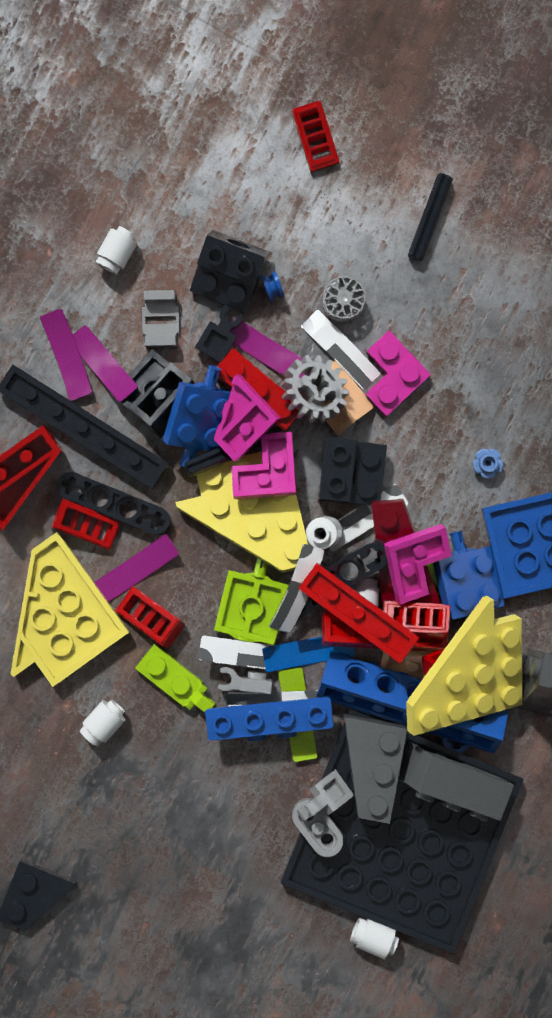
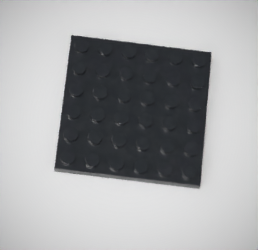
(407, 873)

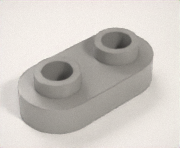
(316, 827)

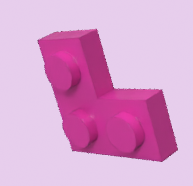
(402, 372)
(272, 477)
(409, 555)

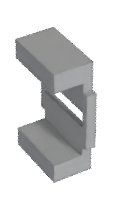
(160, 304)

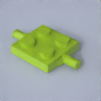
(250, 605)

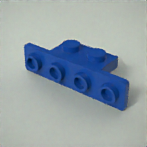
(269, 718)

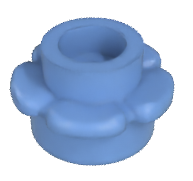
(487, 471)

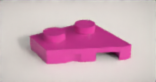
(244, 419)

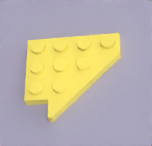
(262, 526)
(62, 614)
(473, 674)

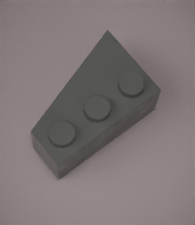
(537, 682)
(375, 764)
(454, 783)

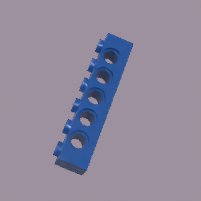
(366, 697)

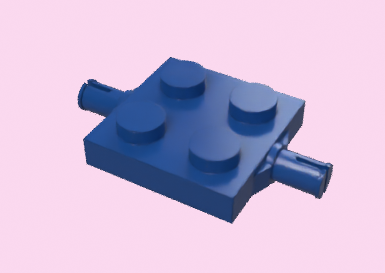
(196, 415)
(467, 578)

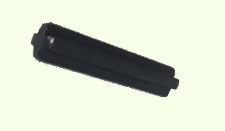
(430, 217)
(211, 460)

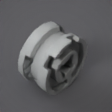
(343, 299)

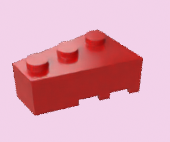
(23, 468)

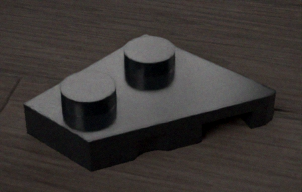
(32, 894)

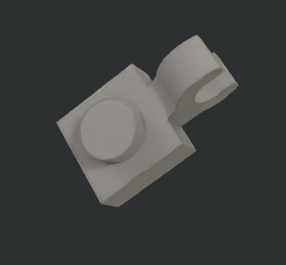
(253, 683)
(328, 794)

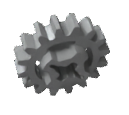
(314, 389)

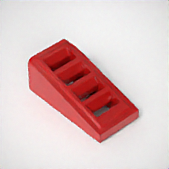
(306, 111)
(81, 534)
(428, 610)
(171, 631)

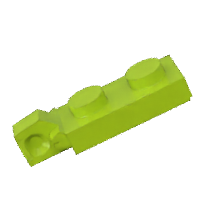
(174, 679)

